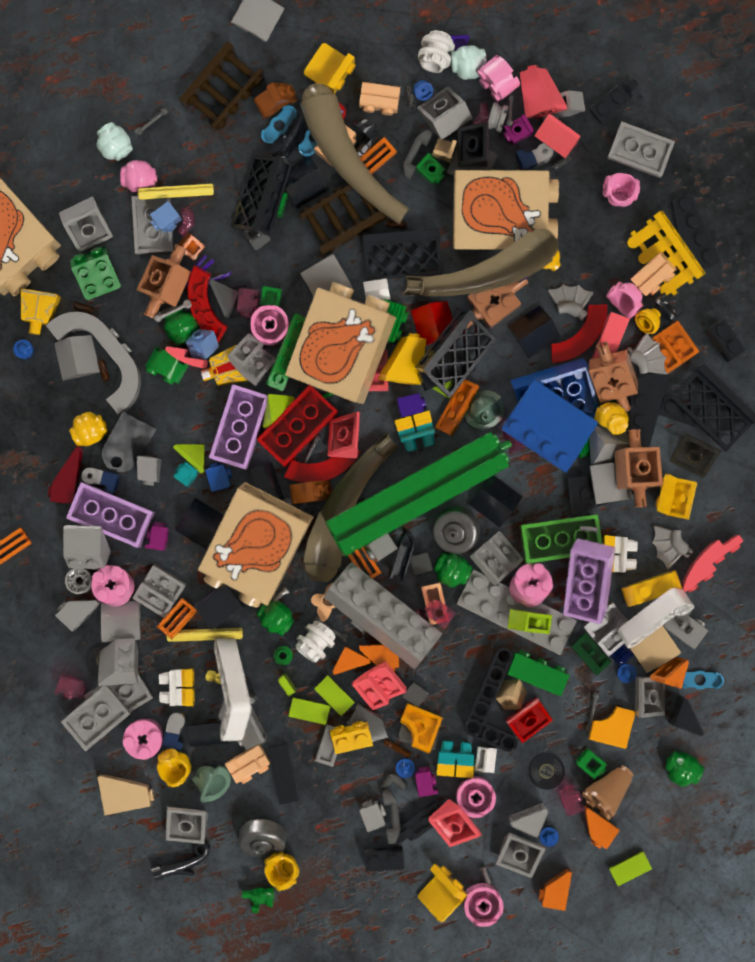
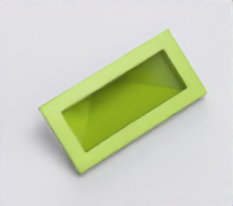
(275, 407)
(193, 454)

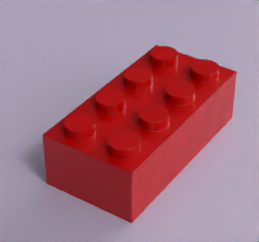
(297, 426)

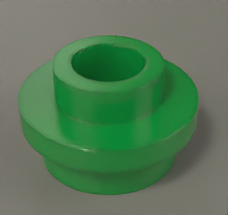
(287, 650)

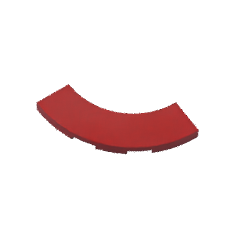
(200, 306)
(584, 338)
(320, 471)

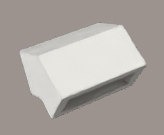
(377, 289)
(486, 759)

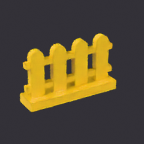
(672, 238)

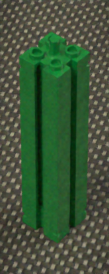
(418, 493)

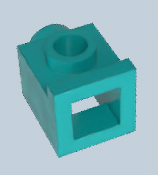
(186, 473)

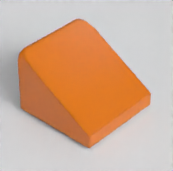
(192, 245)

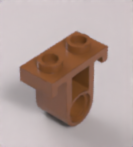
(275, 98)
(310, 491)

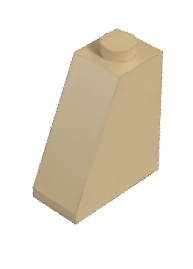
(123, 794)

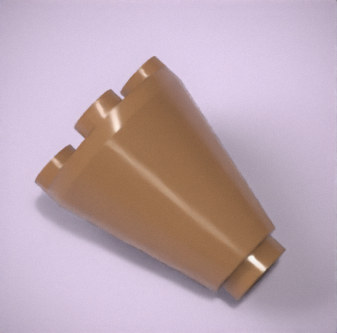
(608, 792)

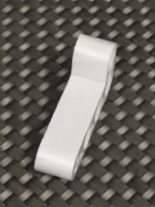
(654, 616)

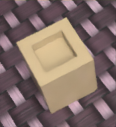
(444, 150)
(511, 694)

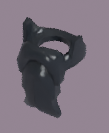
(369, 135)
(667, 312)

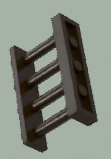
(202, 83)
(343, 235)

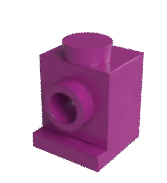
(514, 137)
(157, 536)
(425, 782)

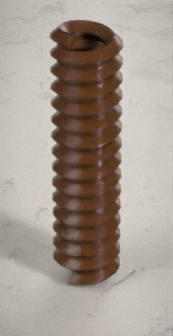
(397, 748)

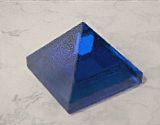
(622, 655)

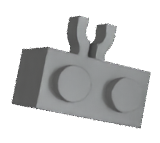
(687, 629)

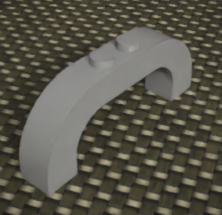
(130, 386)

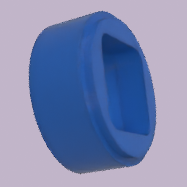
(423, 90)
(23, 349)
(626, 673)
(405, 768)
(548, 836)

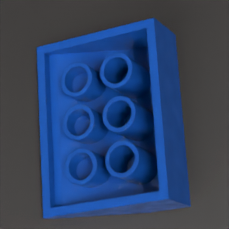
(567, 380)
(549, 425)

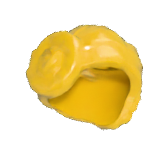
(612, 417)
(88, 429)
(173, 767)
(281, 870)

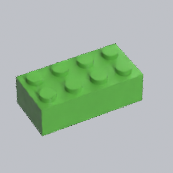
(556, 538)

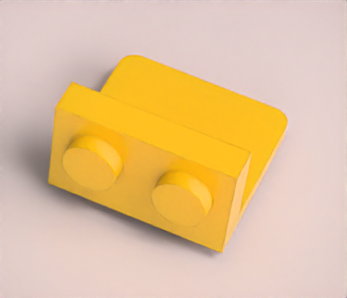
(330, 67)
(676, 497)
(442, 893)

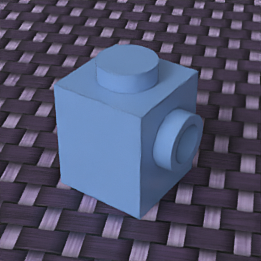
(165, 218)
(202, 344)

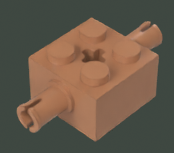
(164, 281)
(495, 313)
(613, 376)
(638, 468)

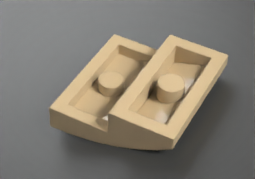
(655, 650)

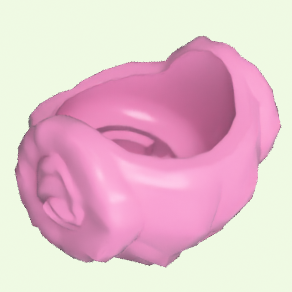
(138, 175)
(621, 189)
(626, 298)

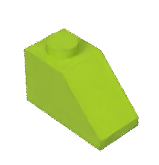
(529, 621)

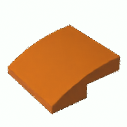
(675, 345)

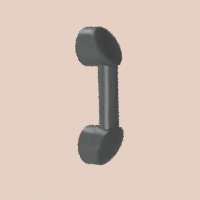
(422, 138)
(392, 833)

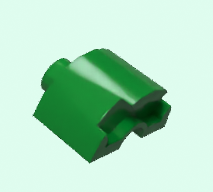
(166, 365)

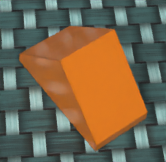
(349, 660)
(671, 673)

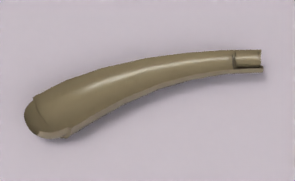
(331, 135)
(504, 268)
(321, 545)

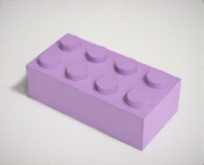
(239, 427)
(115, 515)
(589, 581)

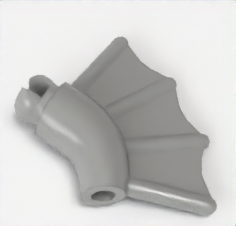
(571, 300)
(648, 356)
(670, 545)

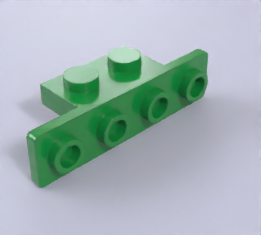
(277, 377)

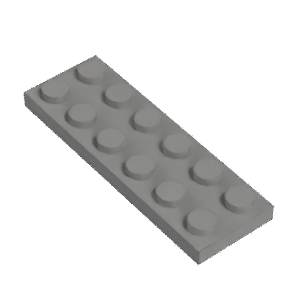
(495, 604)

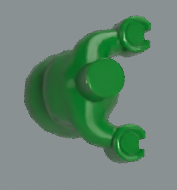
(259, 896)

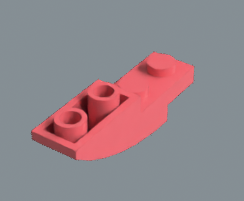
(702, 566)

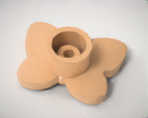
(324, 607)

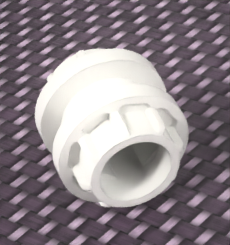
(436, 51)
(315, 641)

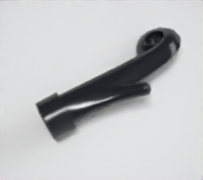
(179, 867)

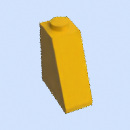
(402, 361)

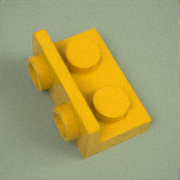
(351, 737)

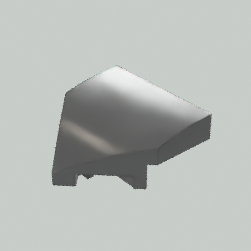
(374, 721)

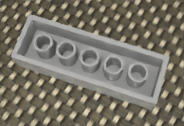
(382, 615)

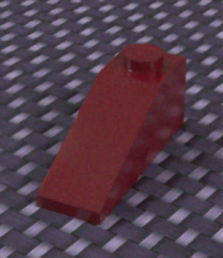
(67, 481)

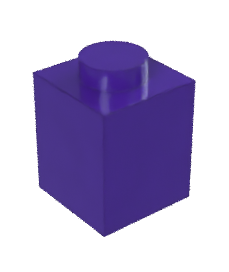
(411, 405)

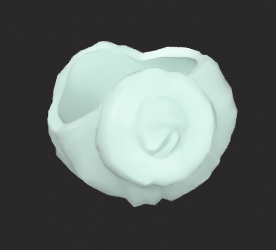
(467, 61)
(113, 142)

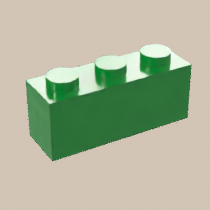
(538, 673)

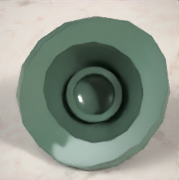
(485, 410)
(212, 782)

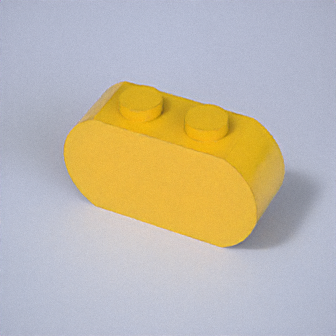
(650, 588)

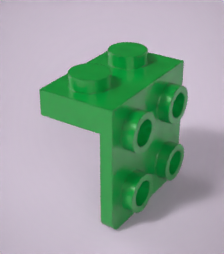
(95, 273)

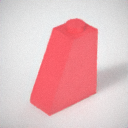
(540, 93)
(612, 332)

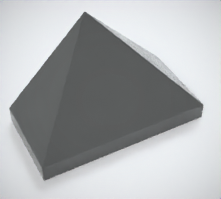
(225, 296)

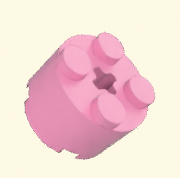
(498, 78)
(269, 314)
(531, 584)
(121, 591)
(132, 739)
(482, 805)
(493, 907)

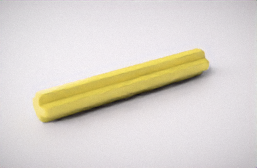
(175, 191)
(206, 634)

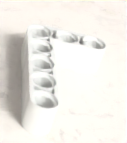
(234, 689)

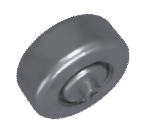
(456, 530)
(262, 838)

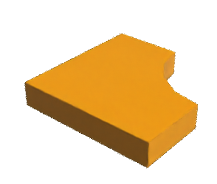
(422, 726)
(614, 729)

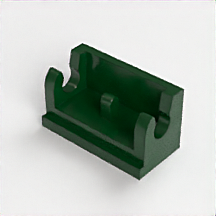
(590, 653)

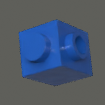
(219, 477)

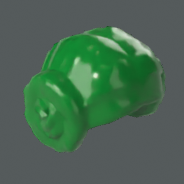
(180, 326)
(452, 569)
(275, 617)
(683, 769)

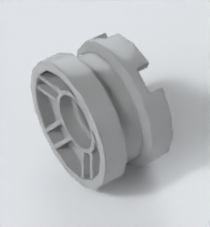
(497, 116)
(73, 575)

